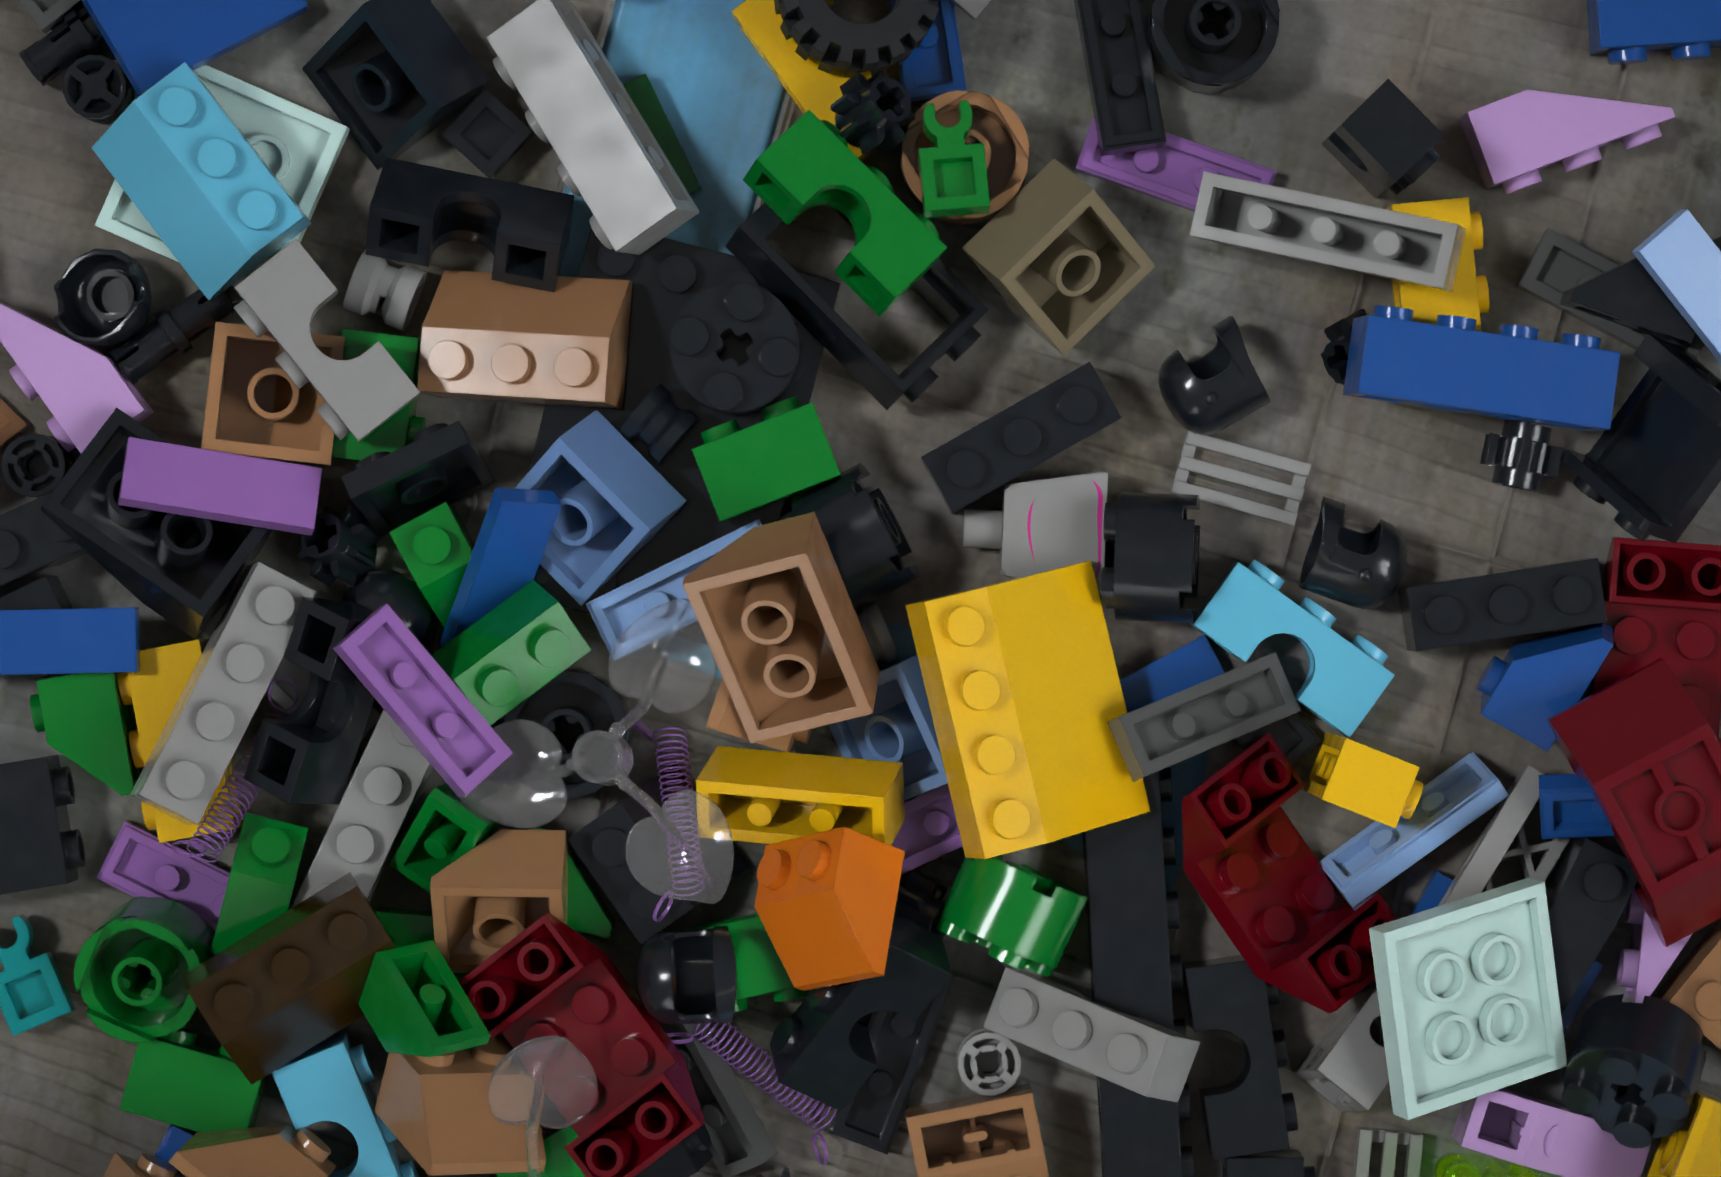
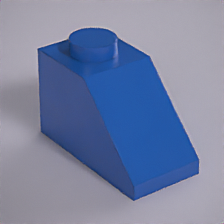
(1542, 679)

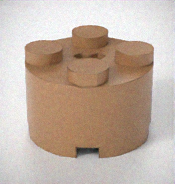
(1004, 147)

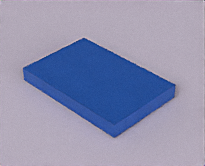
(160, 35)

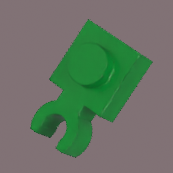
(952, 173)

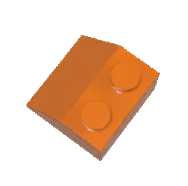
(829, 905)

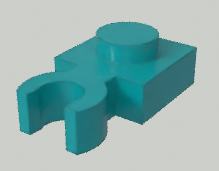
(30, 986)

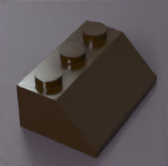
(291, 979)

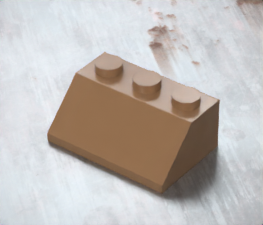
(526, 342)
(784, 630)

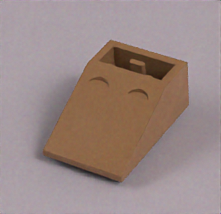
(978, 1136)

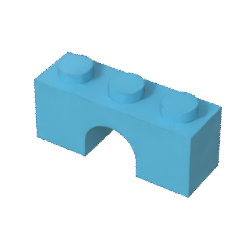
(1341, 675)
(333, 1086)

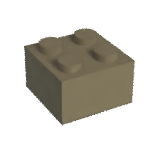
(1059, 256)

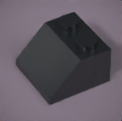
(394, 75)
(603, 851)

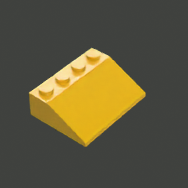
(1023, 709)

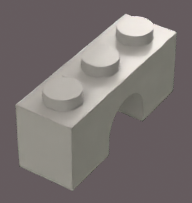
(283, 301)
(1091, 1036)

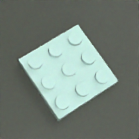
(289, 138)
(1468, 997)

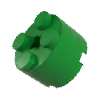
(1012, 912)
(113, 964)

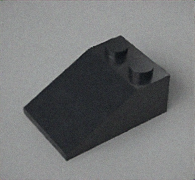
(164, 559)

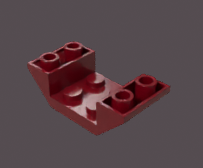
(1668, 607)
(1659, 789)
(1270, 884)
(569, 988)

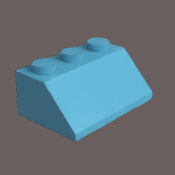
(199, 181)

